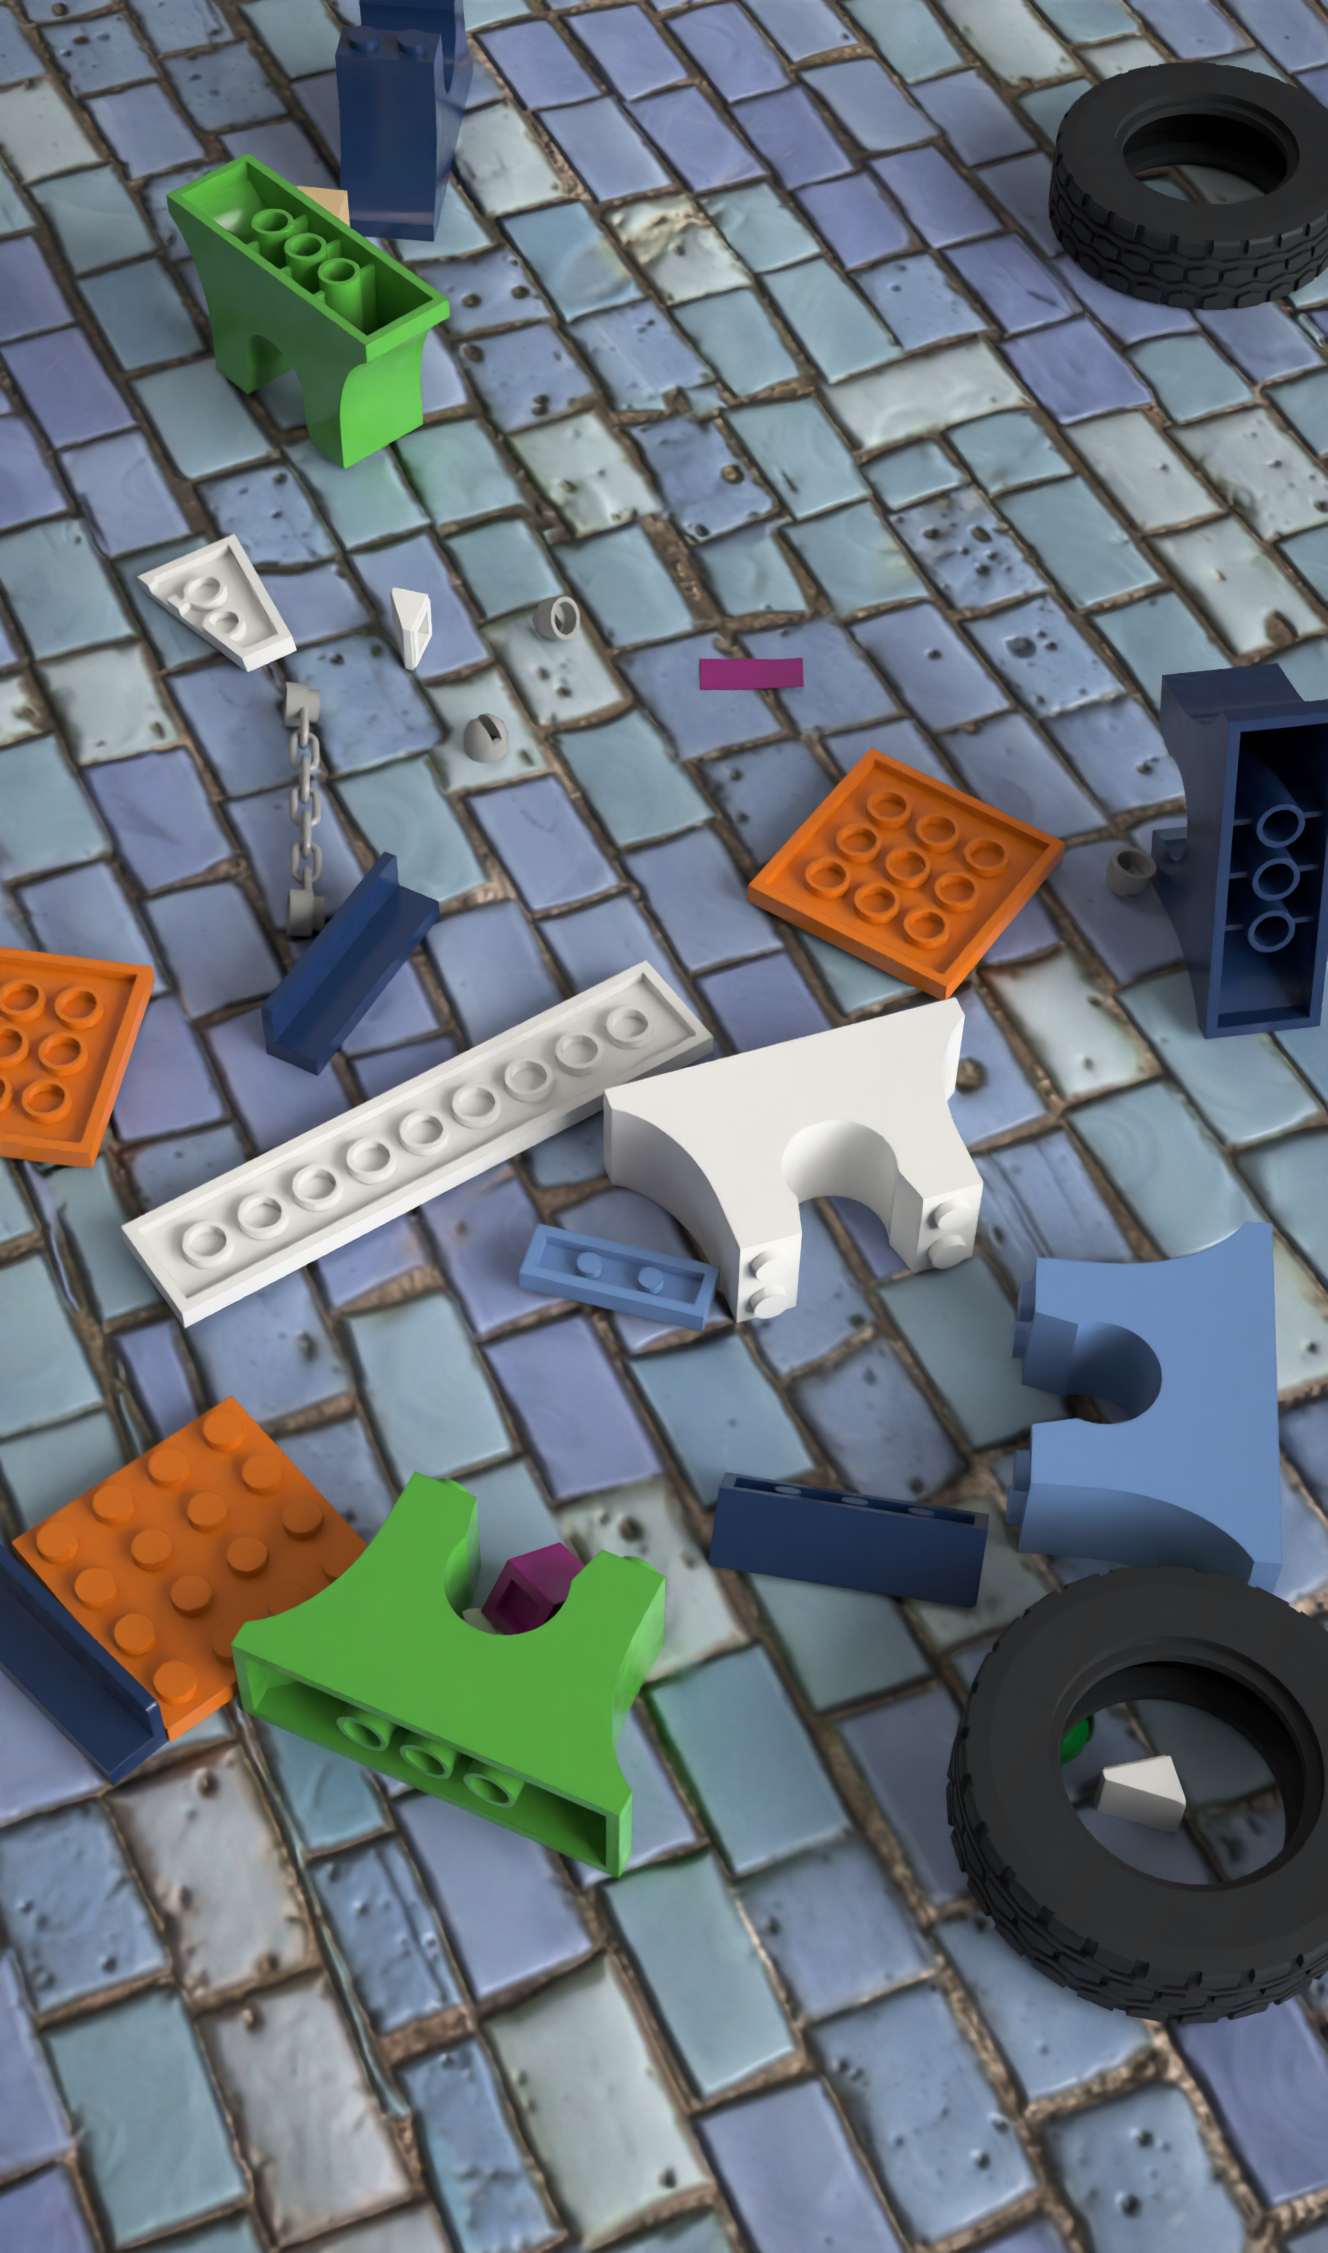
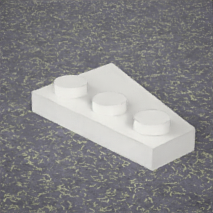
(222, 602)

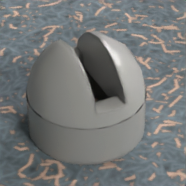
(557, 612)
(478, 743)
(1138, 874)

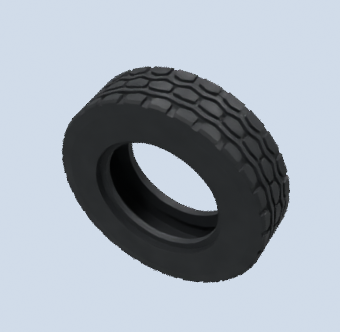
(1181, 248)
(1059, 1892)

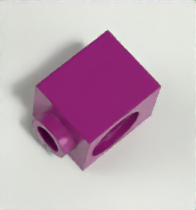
(531, 1589)

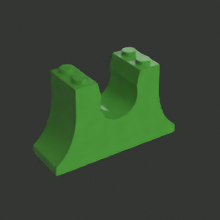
(311, 297)
(471, 1716)

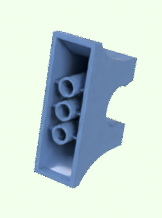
(1196, 1369)

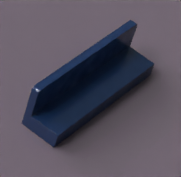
(346, 968)
(849, 1540)
(74, 1677)

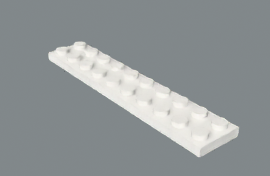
(411, 1143)

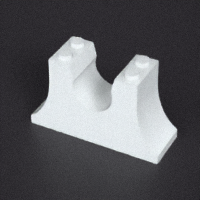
(801, 1120)

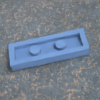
(619, 1277)

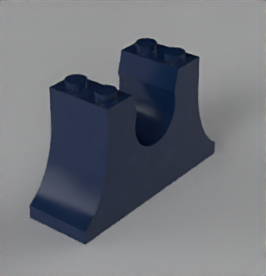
(401, 113)
(1254, 855)

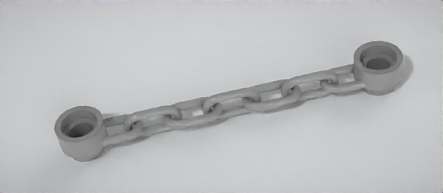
(304, 909)

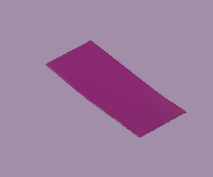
(750, 673)

